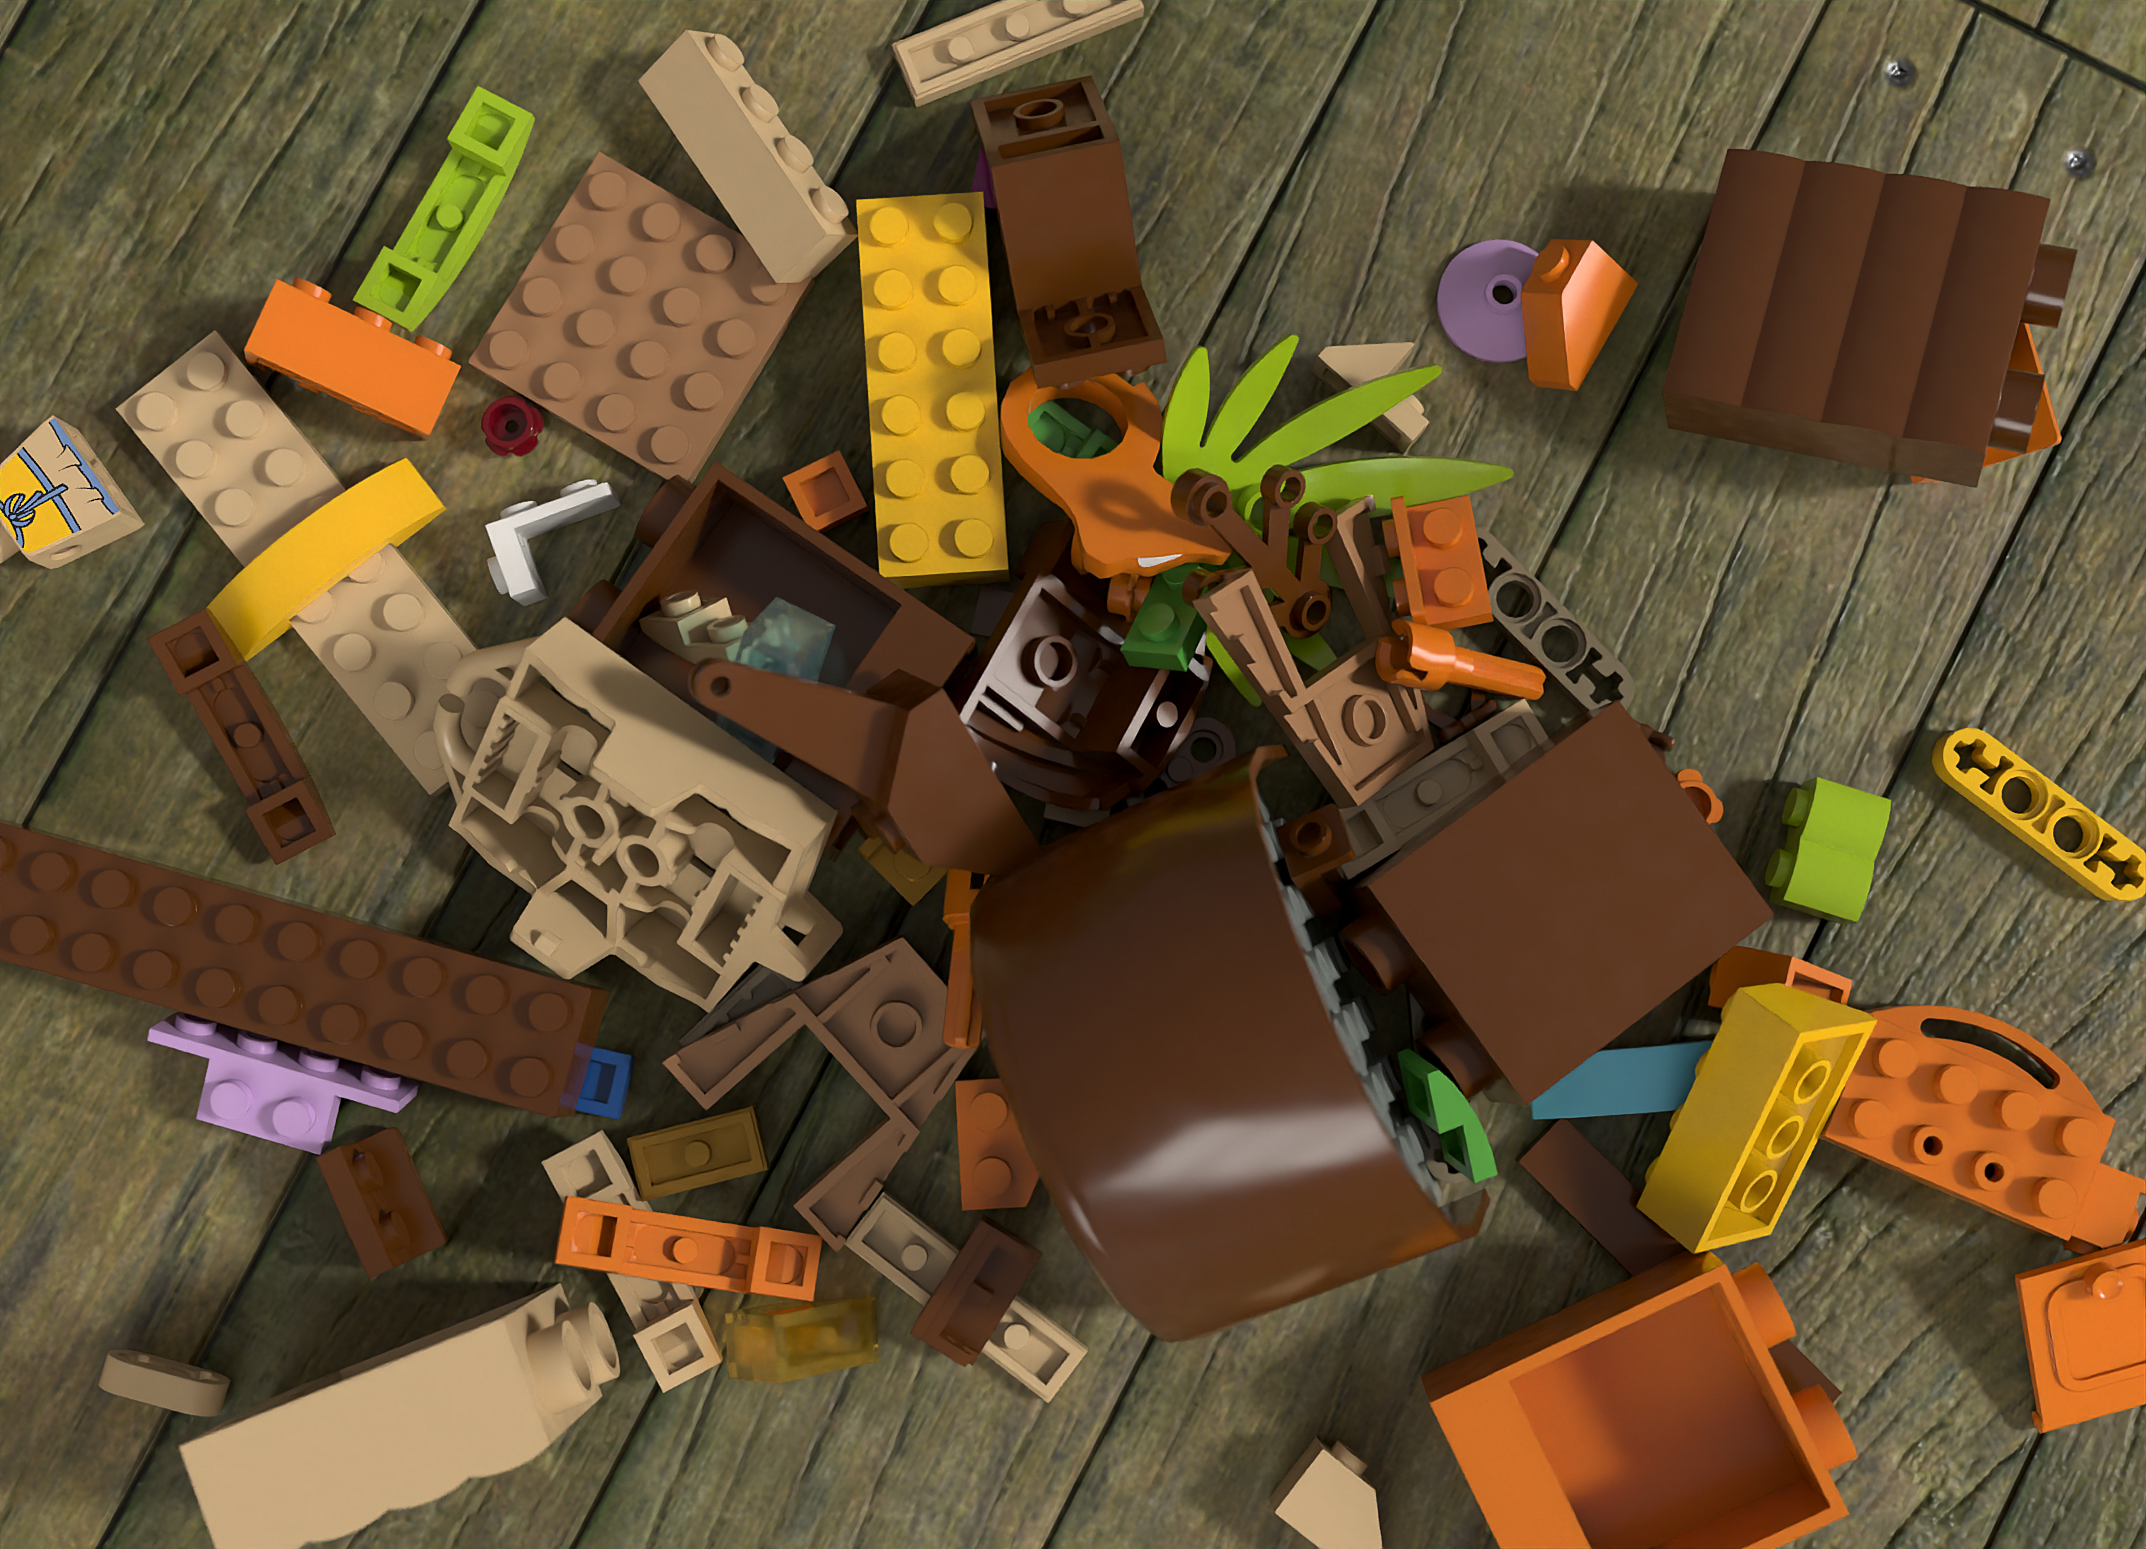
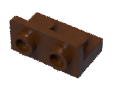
(382, 1201)

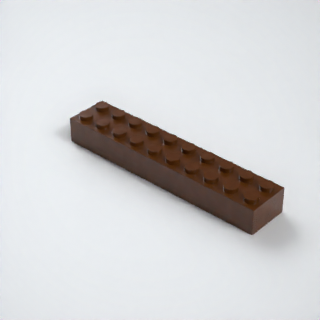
(296, 972)

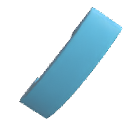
(1624, 1082)

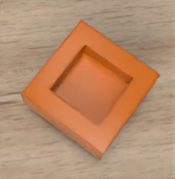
(826, 493)

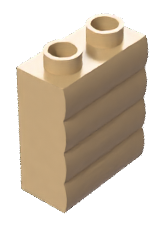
(402, 1425)

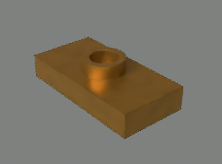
(698, 1153)

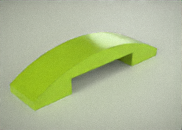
(452, 214)

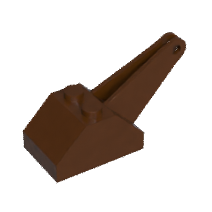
(896, 749)

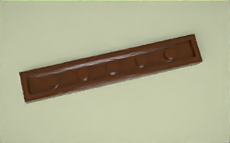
(1606, 1208)

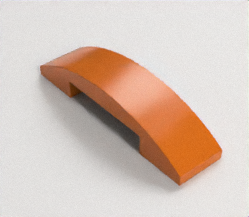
(687, 1250)

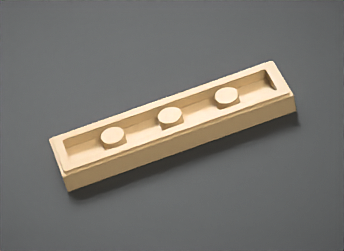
(1000, 40)
(917, 1259)

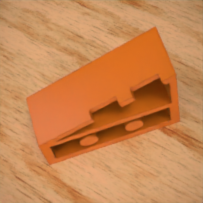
(352, 357)

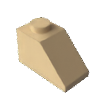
(1330, 1498)

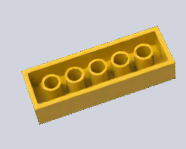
(932, 390)

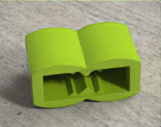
(1828, 850)

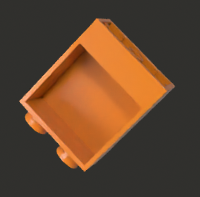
(1646, 1420)

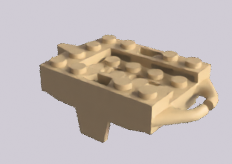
(627, 843)

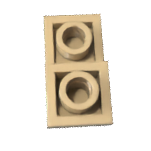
(696, 626)

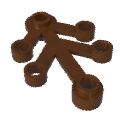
(1299, 601)

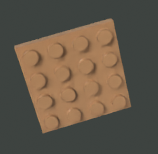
(639, 322)

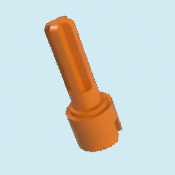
(1431, 659)
(962, 1011)

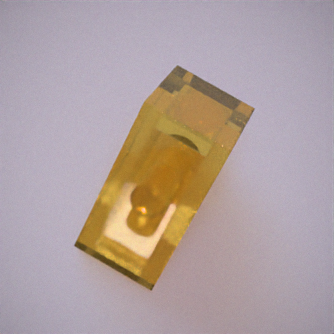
(801, 1338)

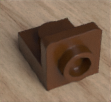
(1314, 855)

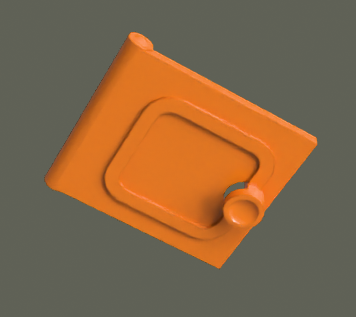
(2086, 1335)

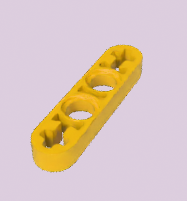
(2046, 808)

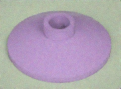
(1467, 305)

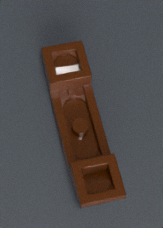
(246, 733)

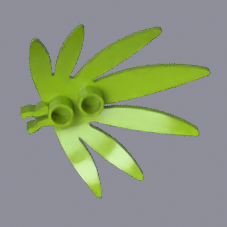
(1329, 484)

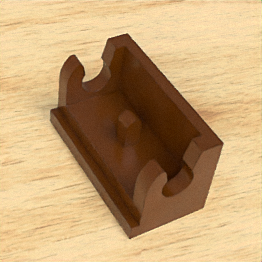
(975, 1291)

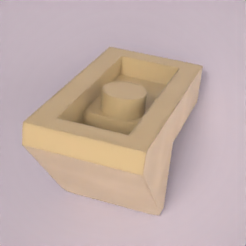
(1354, 364)

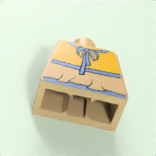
(59, 499)

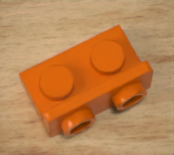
(1440, 563)

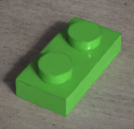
(1165, 626)

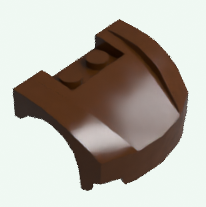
(1059, 699)

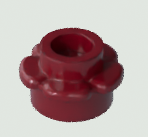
(508, 410)

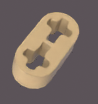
(164, 1383)

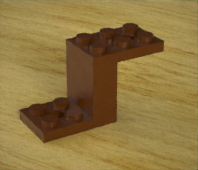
(1067, 233)

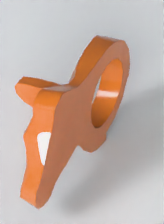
(1113, 499)

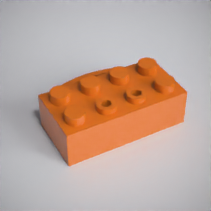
(1973, 1119)

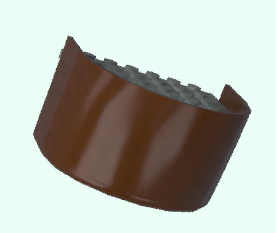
(1200, 1064)

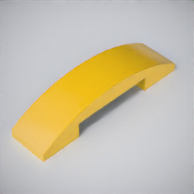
(322, 552)

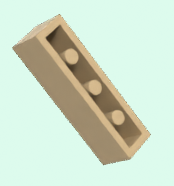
(749, 156)

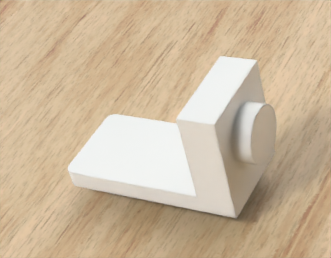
(514, 564)

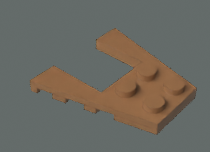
(1345, 717)
(886, 1030)

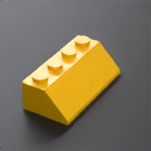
(1752, 1115)

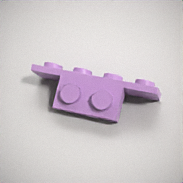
(275, 1086)

